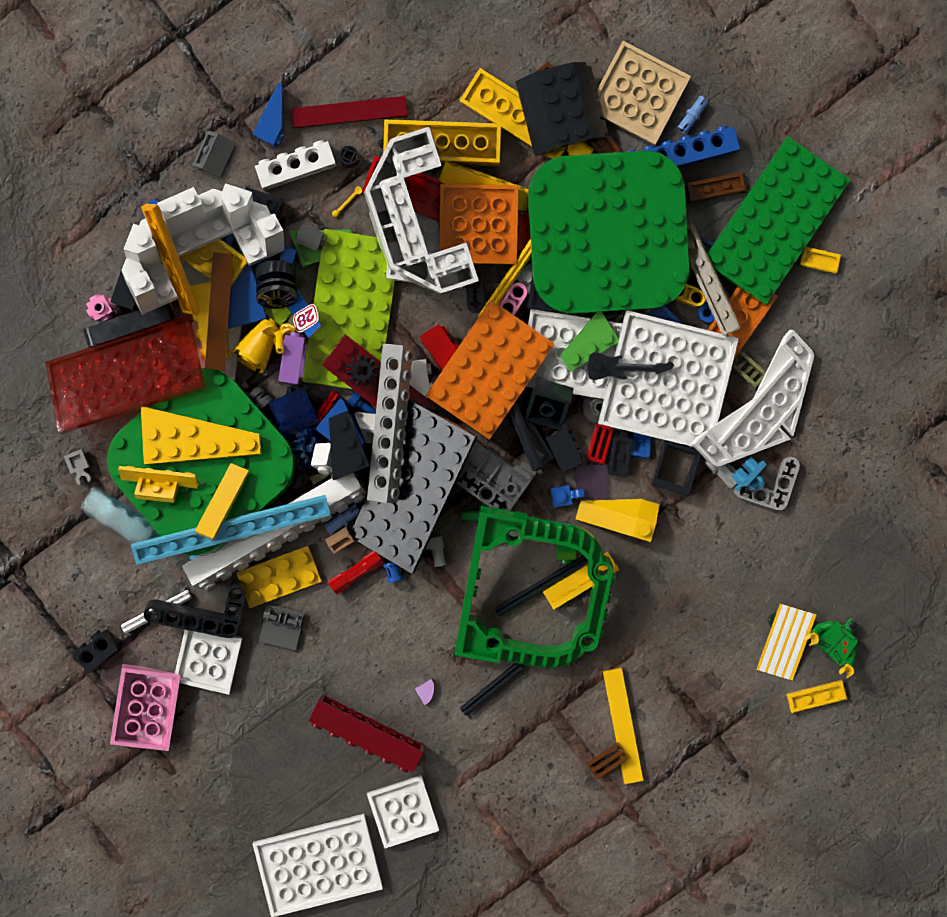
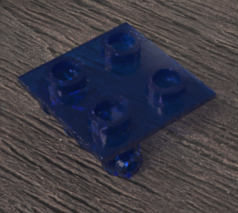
(293, 412)

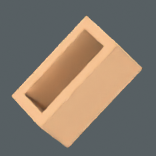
(337, 537)

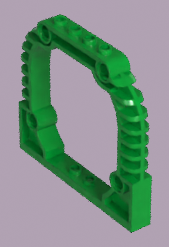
(494, 529)

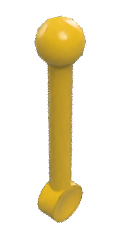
(336, 213)

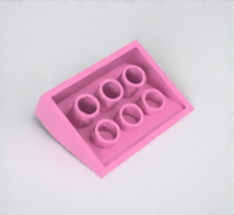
(145, 708)

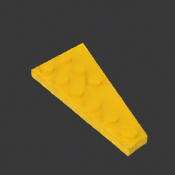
(183, 439)

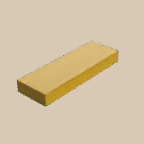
(816, 696)

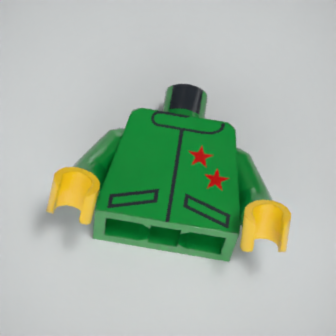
(836, 642)

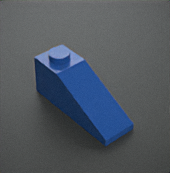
(271, 124)

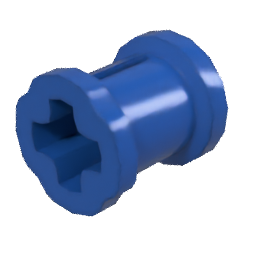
(393, 572)

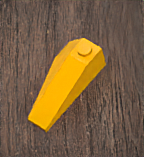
(624, 516)

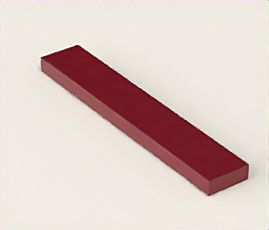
(349, 112)

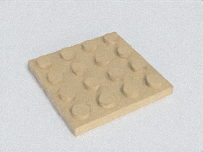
(640, 92)

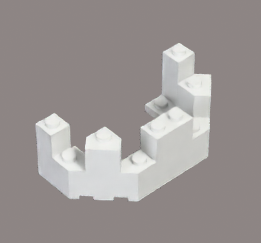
(397, 223)
(192, 224)

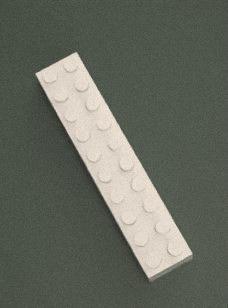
(236, 554)

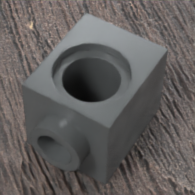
(310, 238)

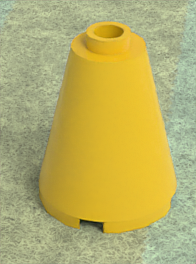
(255, 347)

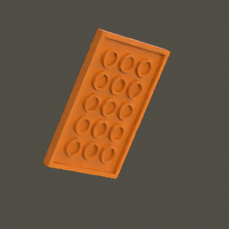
(489, 369)

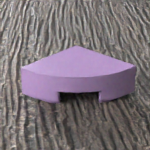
(426, 691)

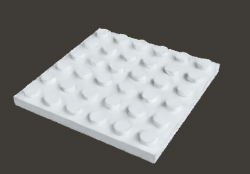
(677, 401)

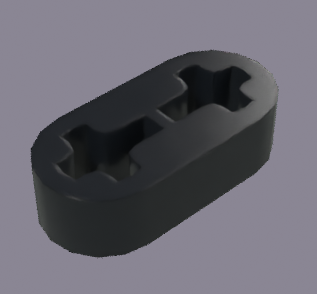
(480, 297)

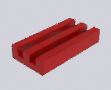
(595, 458)

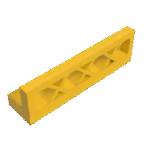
(572, 585)

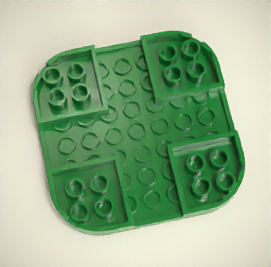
(608, 232)
(220, 404)

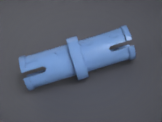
(693, 115)
(342, 519)

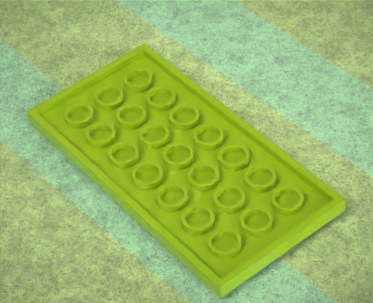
(349, 300)

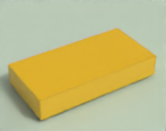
(820, 260)

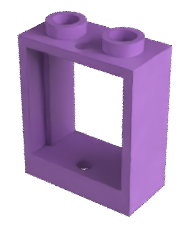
(293, 359)

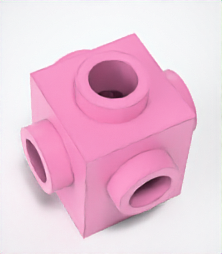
(105, 313)

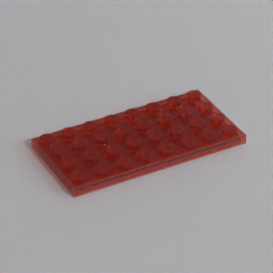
(124, 374)

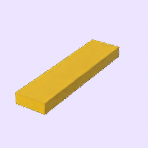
(222, 501)

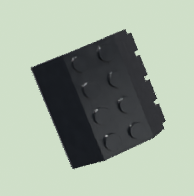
(561, 107)

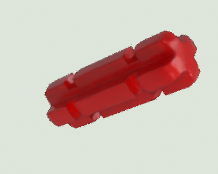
(327, 406)

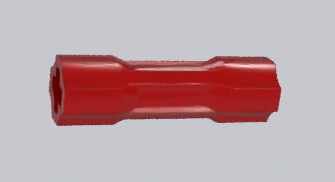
(345, 579)

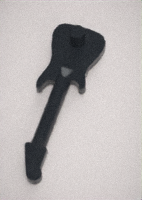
(603, 366)

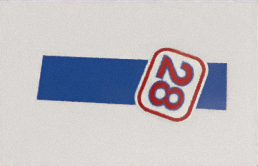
(305, 316)

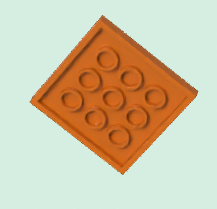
(481, 218)

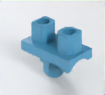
(752, 478)

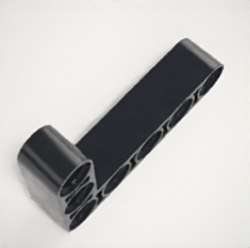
(201, 615)

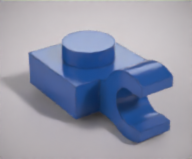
(563, 495)

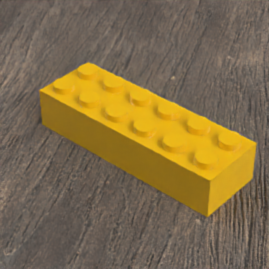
(455, 141)

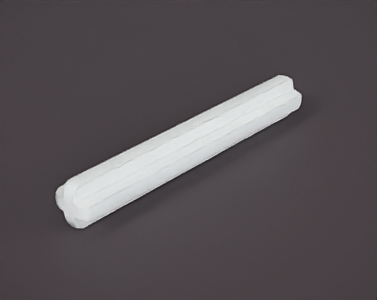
(140, 620)

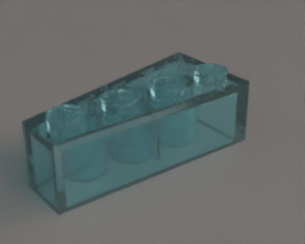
(117, 516)

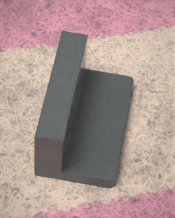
(213, 153)

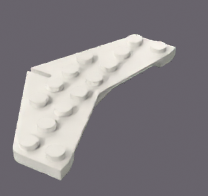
(774, 405)

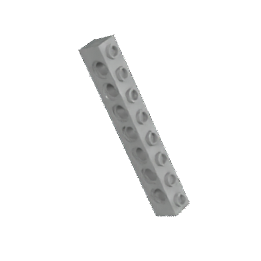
(383, 430)

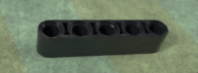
(127, 325)

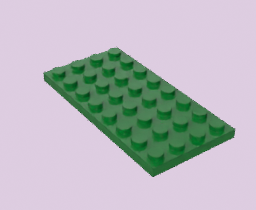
(776, 220)

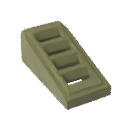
(744, 375)

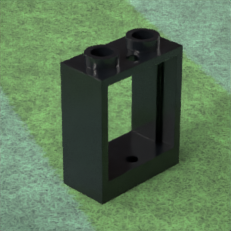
(691, 473)

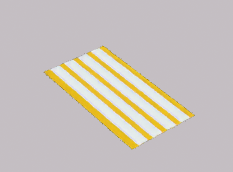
(786, 642)

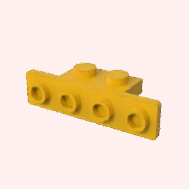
(157, 484)

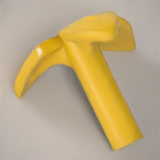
(279, 334)

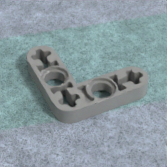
(770, 495)

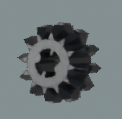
(369, 368)

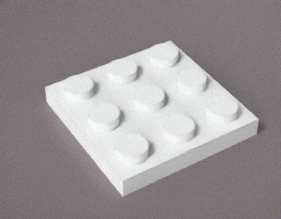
(208, 661)
(403, 811)

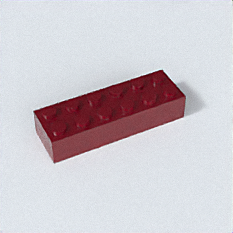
(341, 355)
(366, 733)

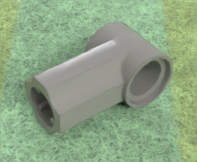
(723, 472)

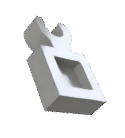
(77, 463)

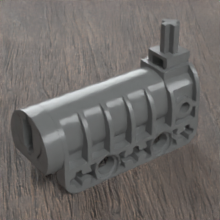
(497, 475)

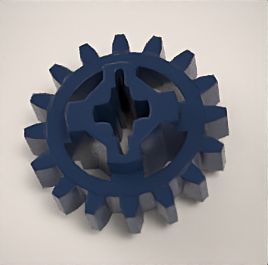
(305, 446)

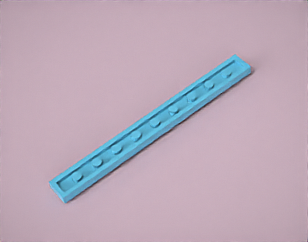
(232, 529)

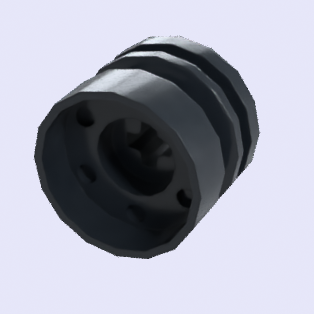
(275, 284)

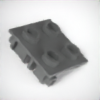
(281, 627)

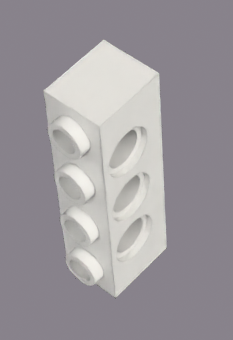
(306, 168)

